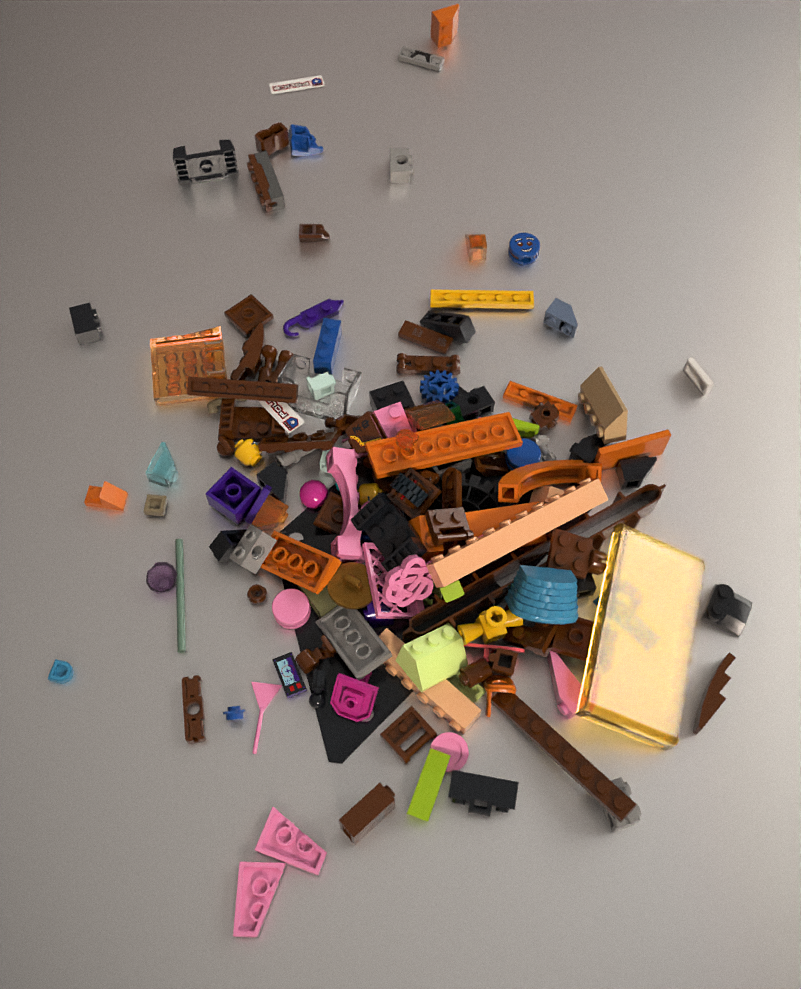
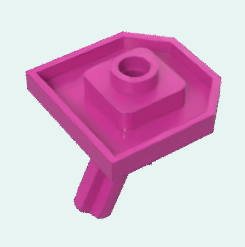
(353, 697)

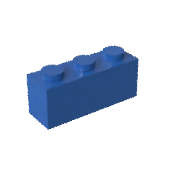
(327, 346)

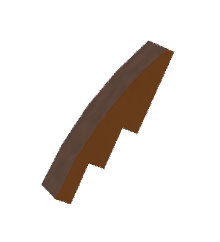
(711, 697)

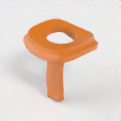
(489, 687)

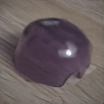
(161, 578)

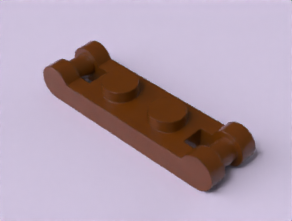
(427, 364)

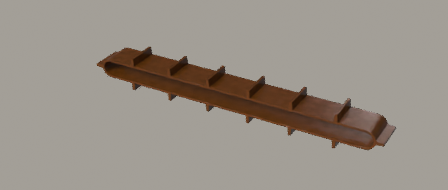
(649, 492)

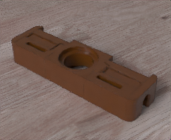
(193, 723)

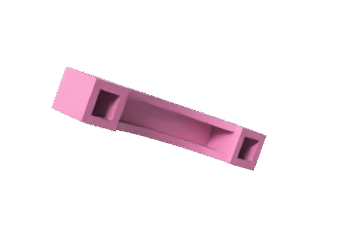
(342, 466)

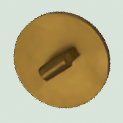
(350, 586)

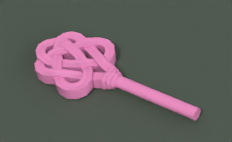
(408, 582)

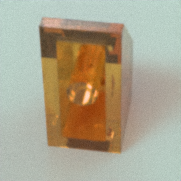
(476, 247)
(270, 514)

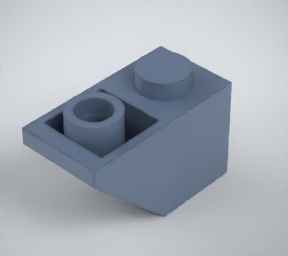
(561, 317)

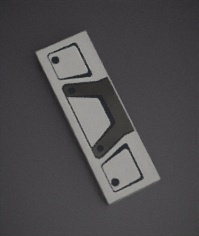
(421, 58)

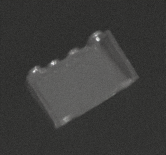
(328, 406)

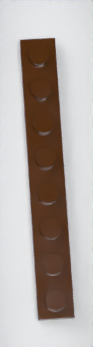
(564, 755)

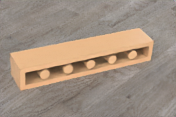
(443, 697)

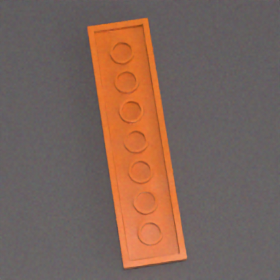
(445, 445)

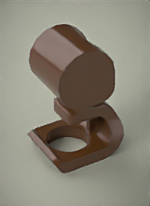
(309, 660)

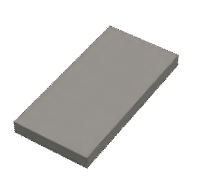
(354, 640)

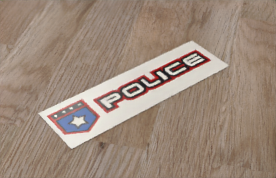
(296, 84)
(283, 414)

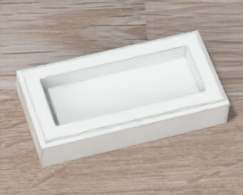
(698, 376)

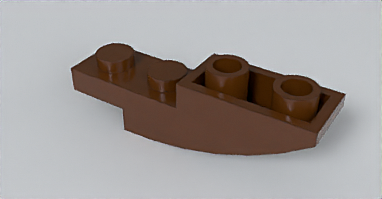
(253, 358)

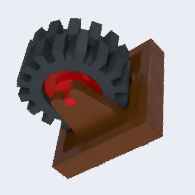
(413, 493)

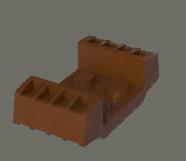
(247, 422)
(572, 639)

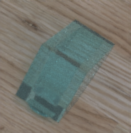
(162, 468)

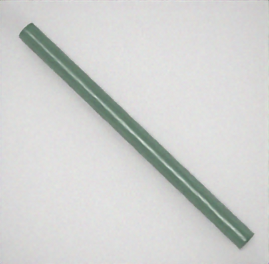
(180, 597)

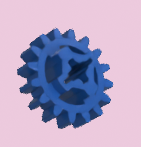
(439, 387)

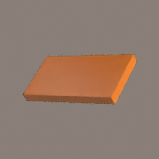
(647, 445)

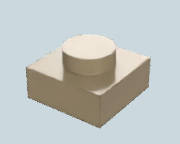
(155, 505)

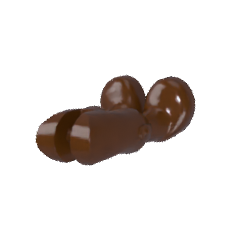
(270, 354)

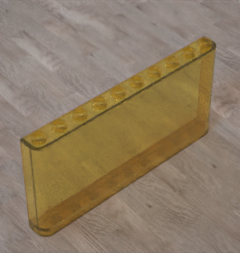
(642, 639)

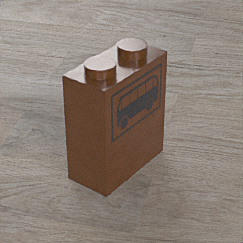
(367, 813)

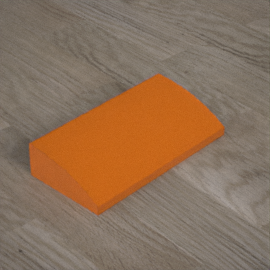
(488, 518)
(300, 563)

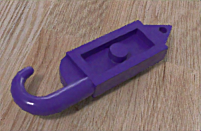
(314, 315)

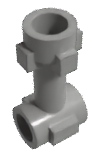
(543, 441)

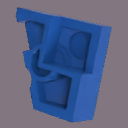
(302, 142)

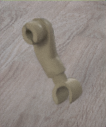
(212, 405)

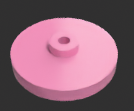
(453, 745)

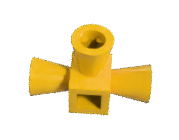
(489, 625)

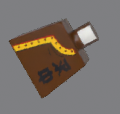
(362, 431)

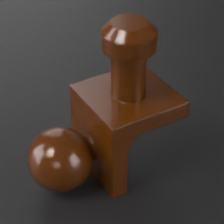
(343, 422)

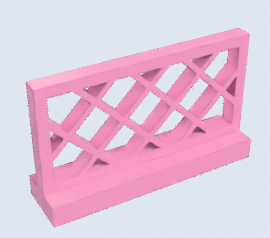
(412, 609)

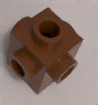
(545, 416)

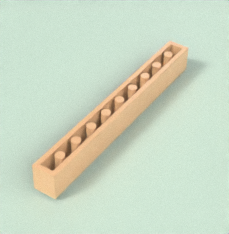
(515, 533)

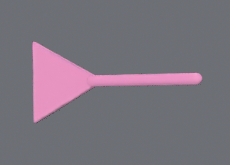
(264, 694)

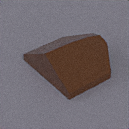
(312, 233)
(491, 464)

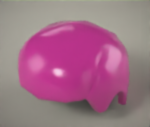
(313, 494)

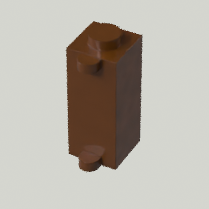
(503, 662)

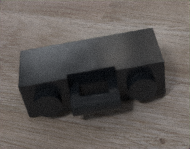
(495, 791)

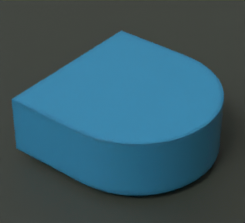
(61, 672)

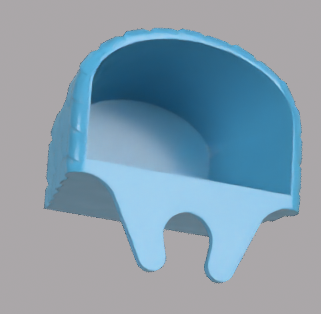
(544, 595)

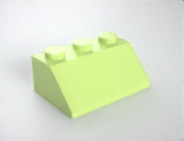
(433, 657)

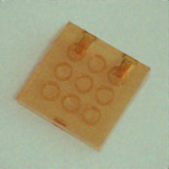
(184, 356)

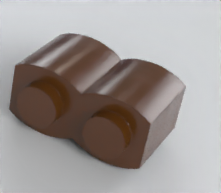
(272, 138)

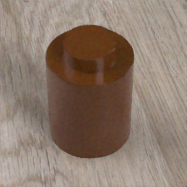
(475, 673)

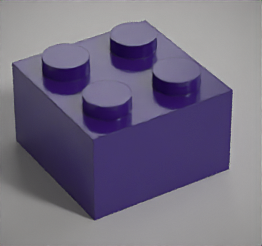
(233, 495)

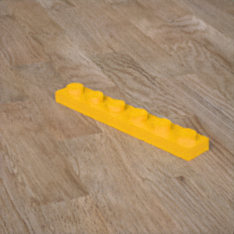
(481, 299)

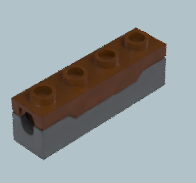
(266, 181)

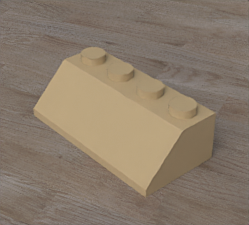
(604, 407)

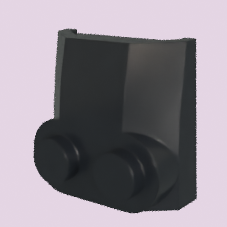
(726, 610)

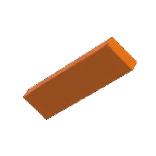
(531, 398)

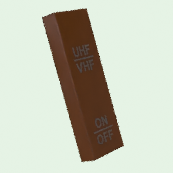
(425, 337)

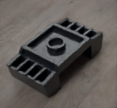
(205, 165)
(388, 531)

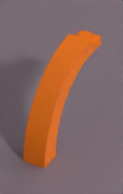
(544, 473)

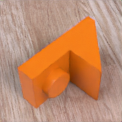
(106, 497)

